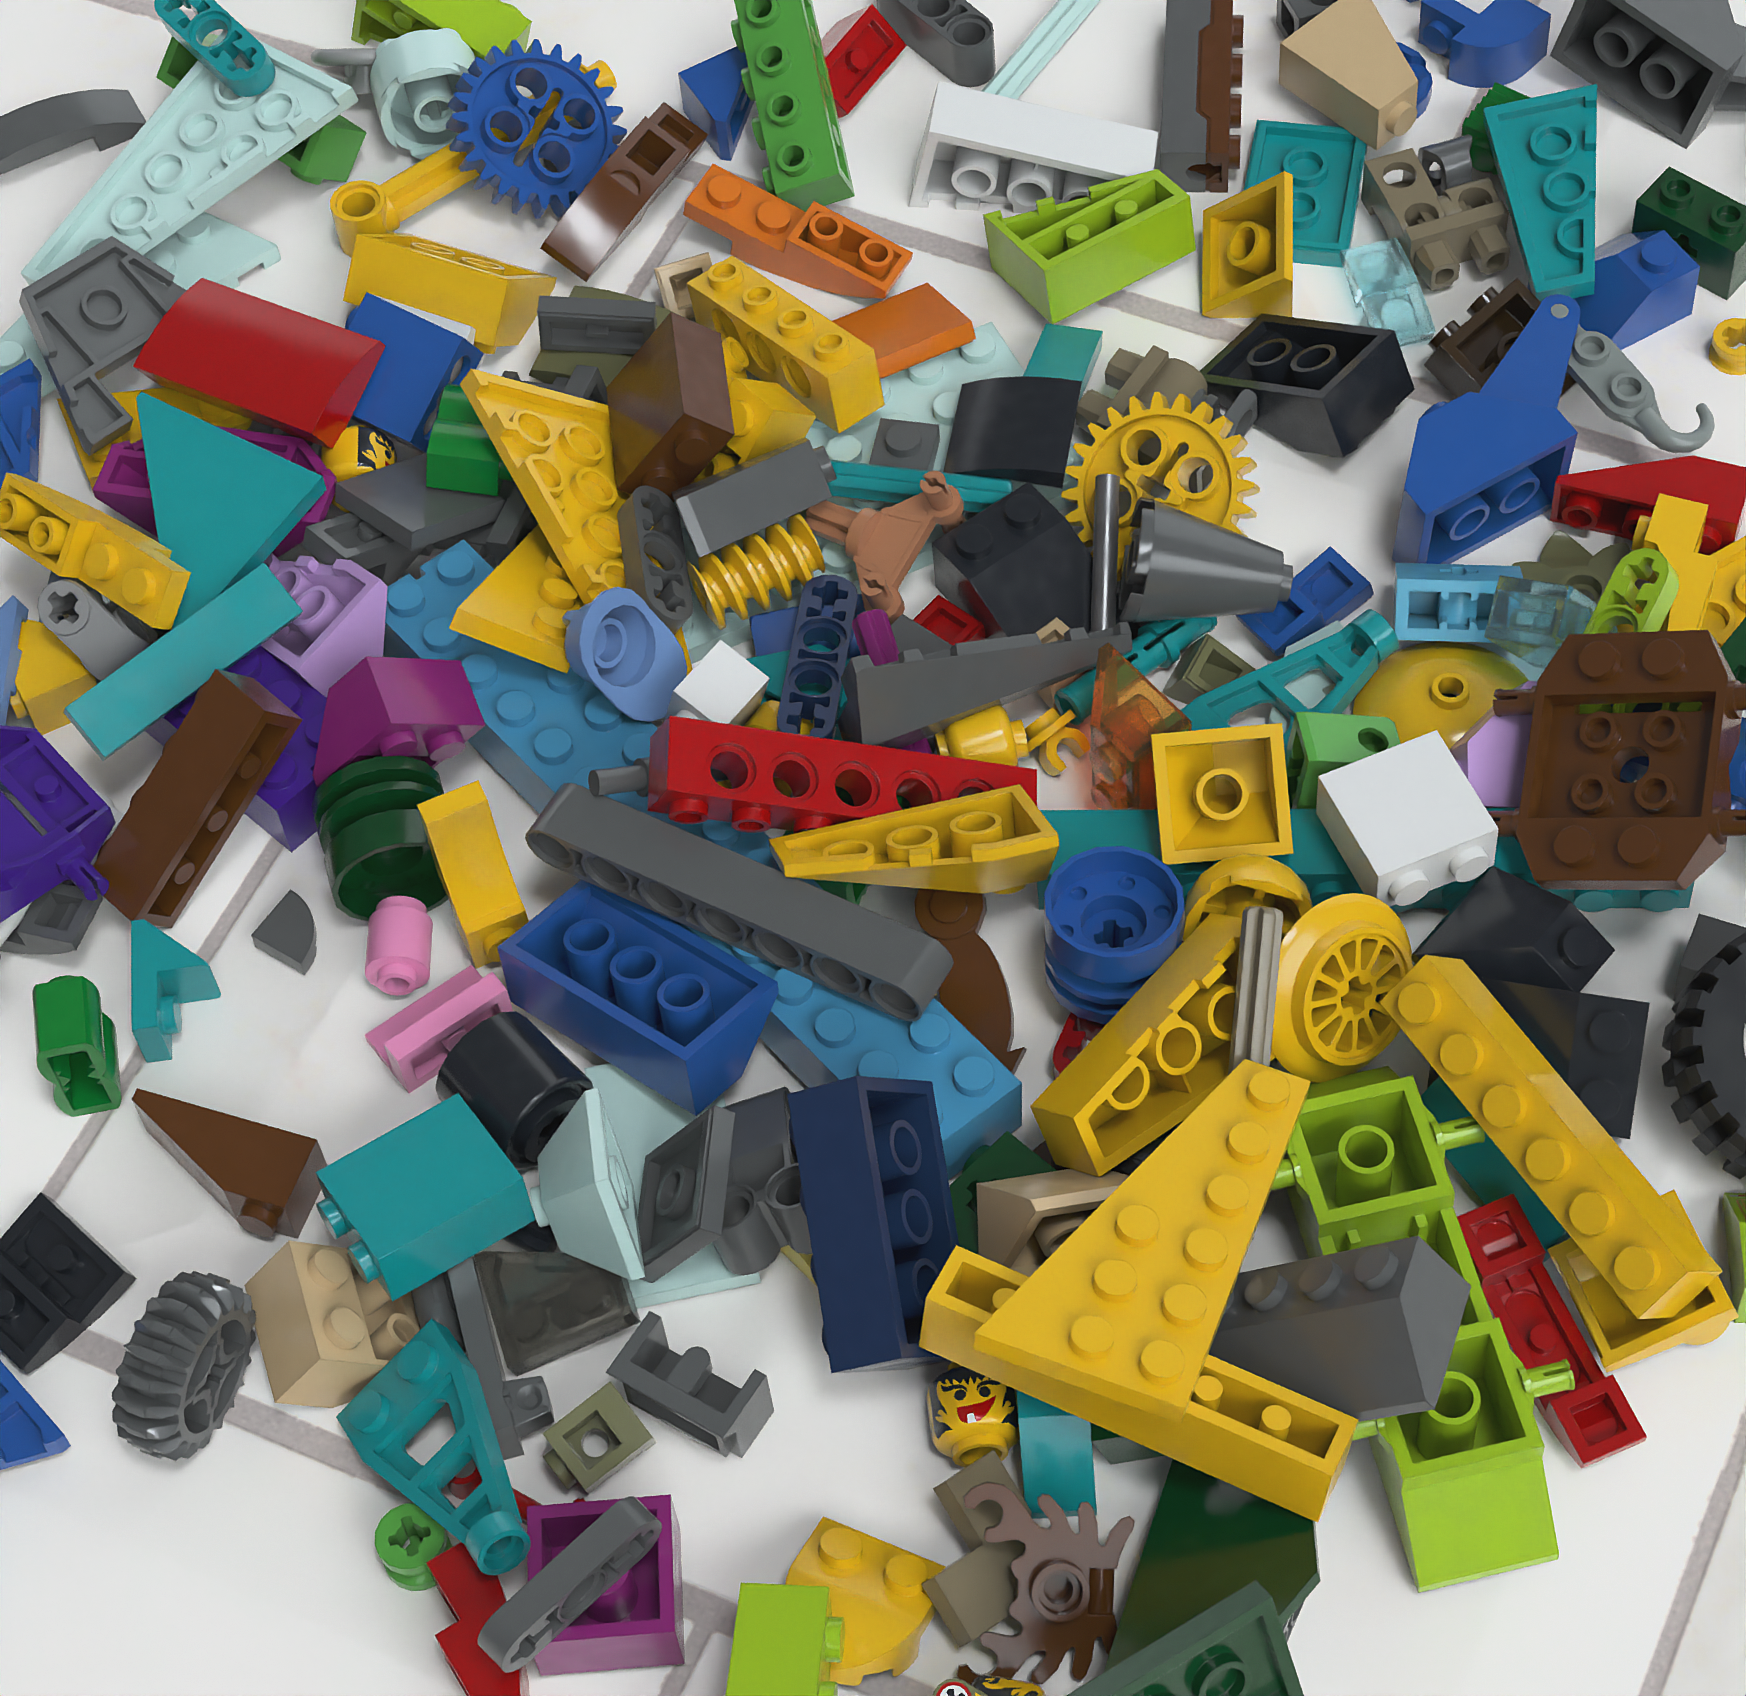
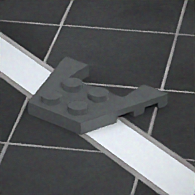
(93, 321)

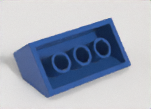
(639, 993)

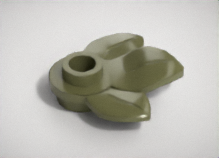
(1571, 564)

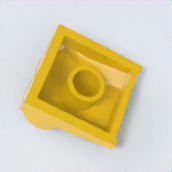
(1613, 1326)

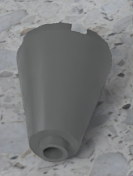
(1196, 569)

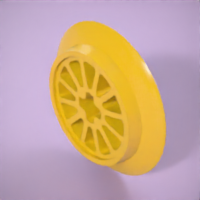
(1332, 944)

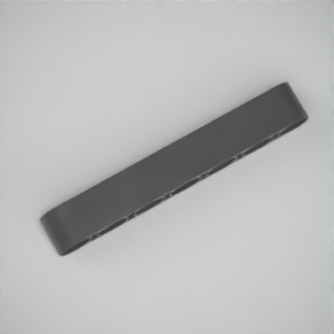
(740, 902)

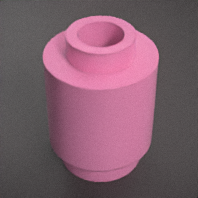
(399, 945)

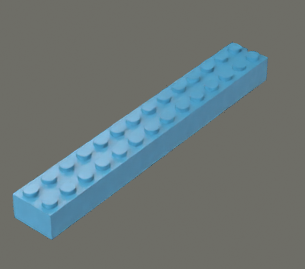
(558, 728)

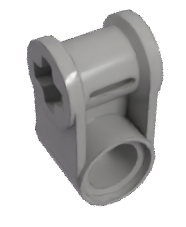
(101, 630)

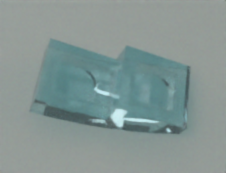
(1388, 290)

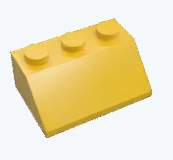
(449, 282)

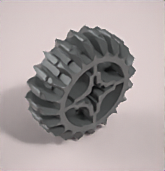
(183, 1365)

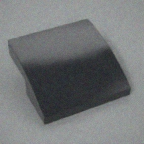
(1014, 429)
(52, 1283)

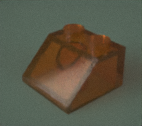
(1121, 722)

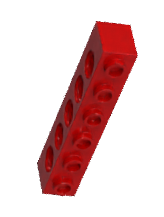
(812, 767)

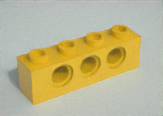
(789, 343)

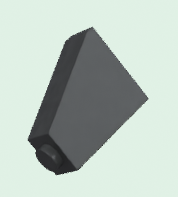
(754, 495)

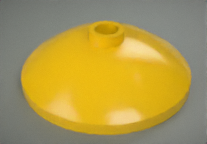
(1412, 684)

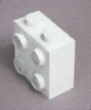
(1407, 820)

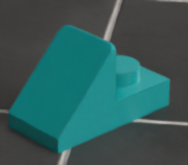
(161, 980)

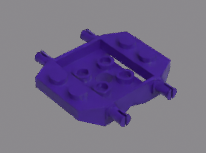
(60, 808)

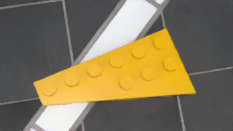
(565, 471)
(1151, 1270)

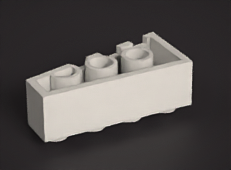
(1019, 152)

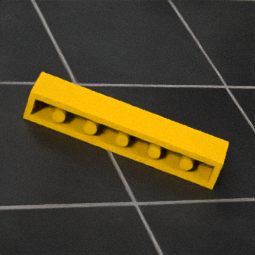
(1551, 1138)
(1233, 1426)

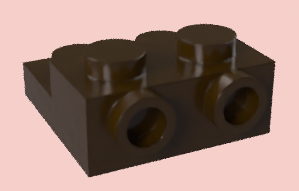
(1471, 352)

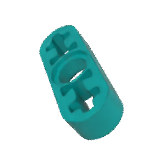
(220, 57)

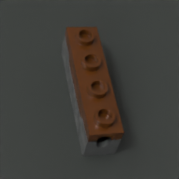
(1198, 95)

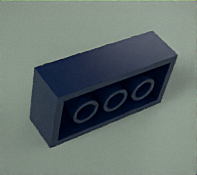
(873, 1215)

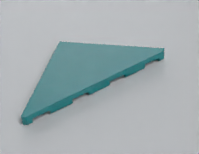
(217, 499)

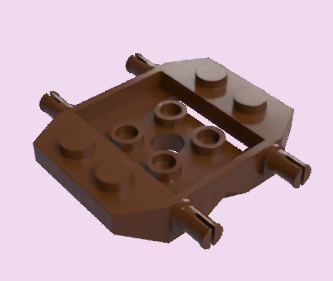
(1574, 812)

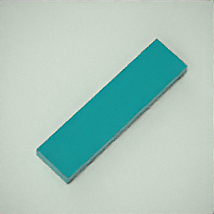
(182, 661)

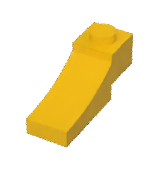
(1677, 533)
(473, 870)

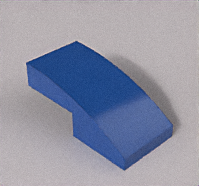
(1318, 596)

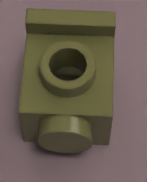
(601, 1412)

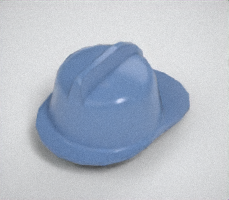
(625, 653)

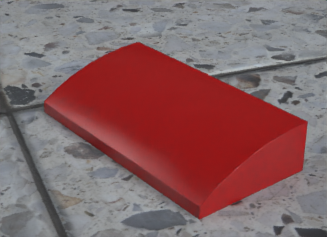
(261, 361)

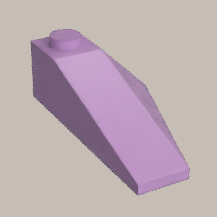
(338, 622)

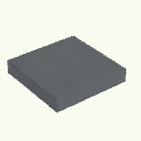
(408, 511)
(685, 1192)

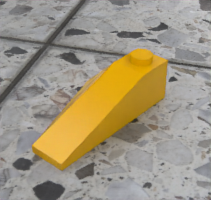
(960, 844)

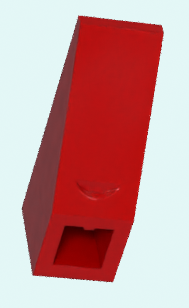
(1617, 496)

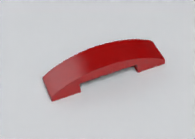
(1509, 1259)

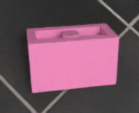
(425, 1032)

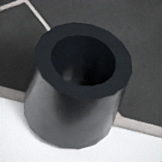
(513, 1084)

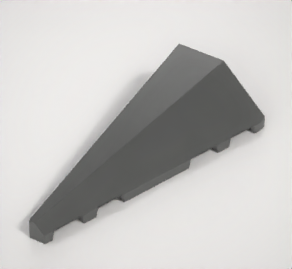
(928, 692)

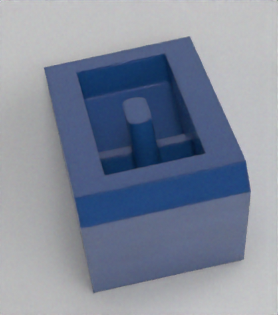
(717, 99)

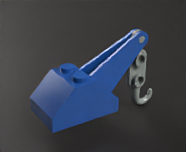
(1498, 452)

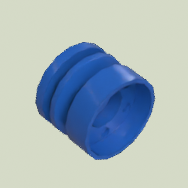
(1109, 928)

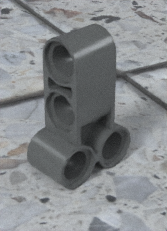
(762, 1187)

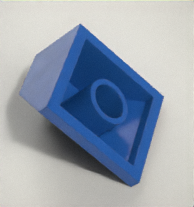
(1639, 287)

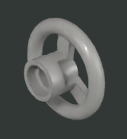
(356, 62)

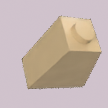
(1352, 72)

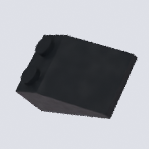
(1313, 380)
(1018, 567)
(1588, 1042)

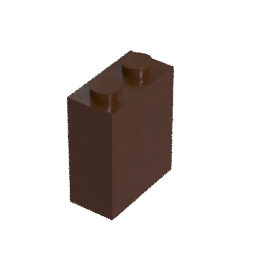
(670, 408)

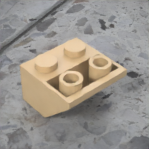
(324, 1325)

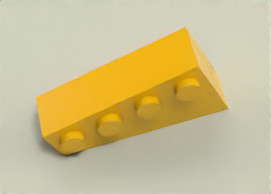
(1150, 1058)

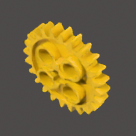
(1117, 454)

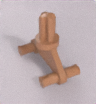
(888, 539)

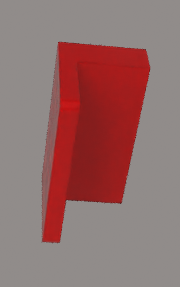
(858, 54)

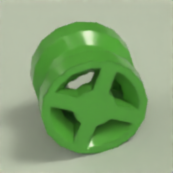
(408, 1566)

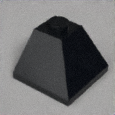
(1519, 935)

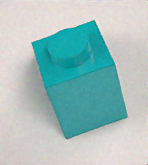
(1055, 1456)

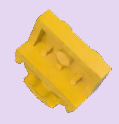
(874, 1591)

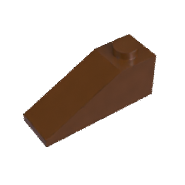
(248, 1167)

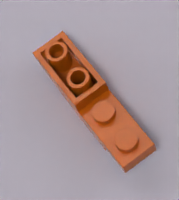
(802, 246)

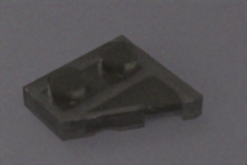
(551, 1304)

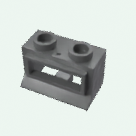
(687, 1392)

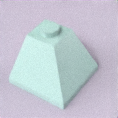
(589, 1191)

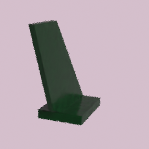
(1212, 1596)

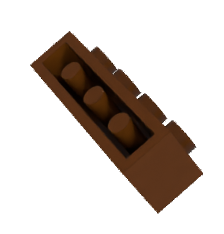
(194, 797)

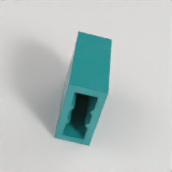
(423, 1197)

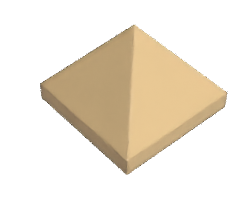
(673, 280)

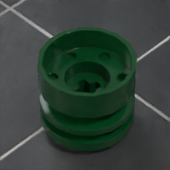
(376, 833)

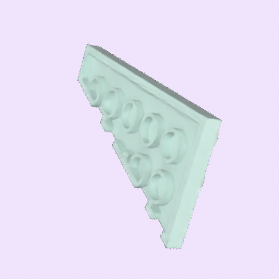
(194, 155)

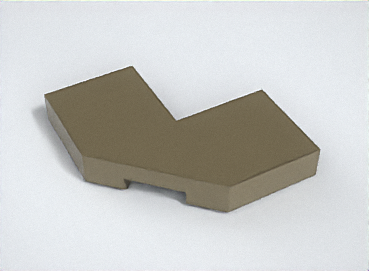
(980, 1585)

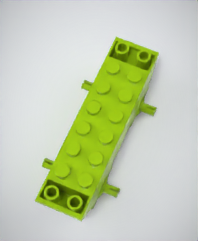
(1472, 1470)

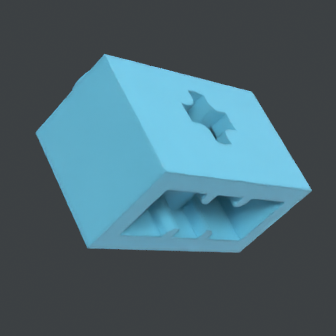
(1445, 600)

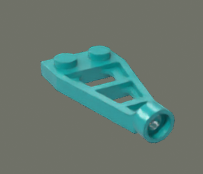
(1332, 655)
(399, 1404)

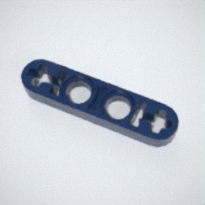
(818, 667)

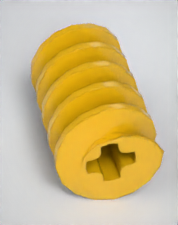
(756, 569)

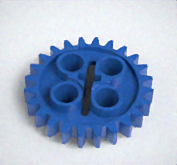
(492, 100)

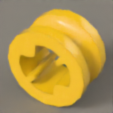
(1726, 335)

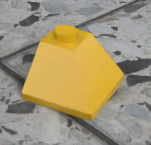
(1221, 793)

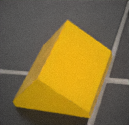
(1249, 252)

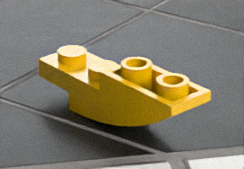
(94, 548)

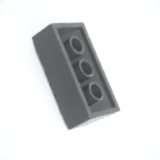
(1349, 1327)

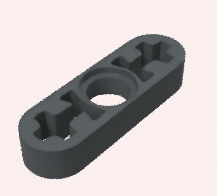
(665, 543)
(569, 1584)

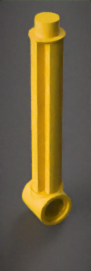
(379, 209)

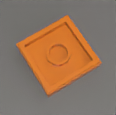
(909, 328)

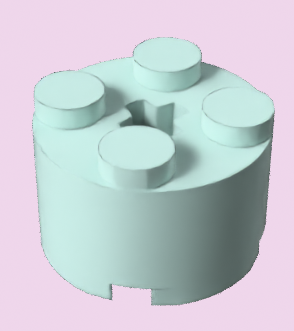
(415, 83)

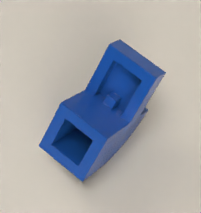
(1485, 46)

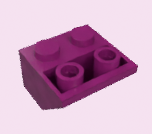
(397, 710)

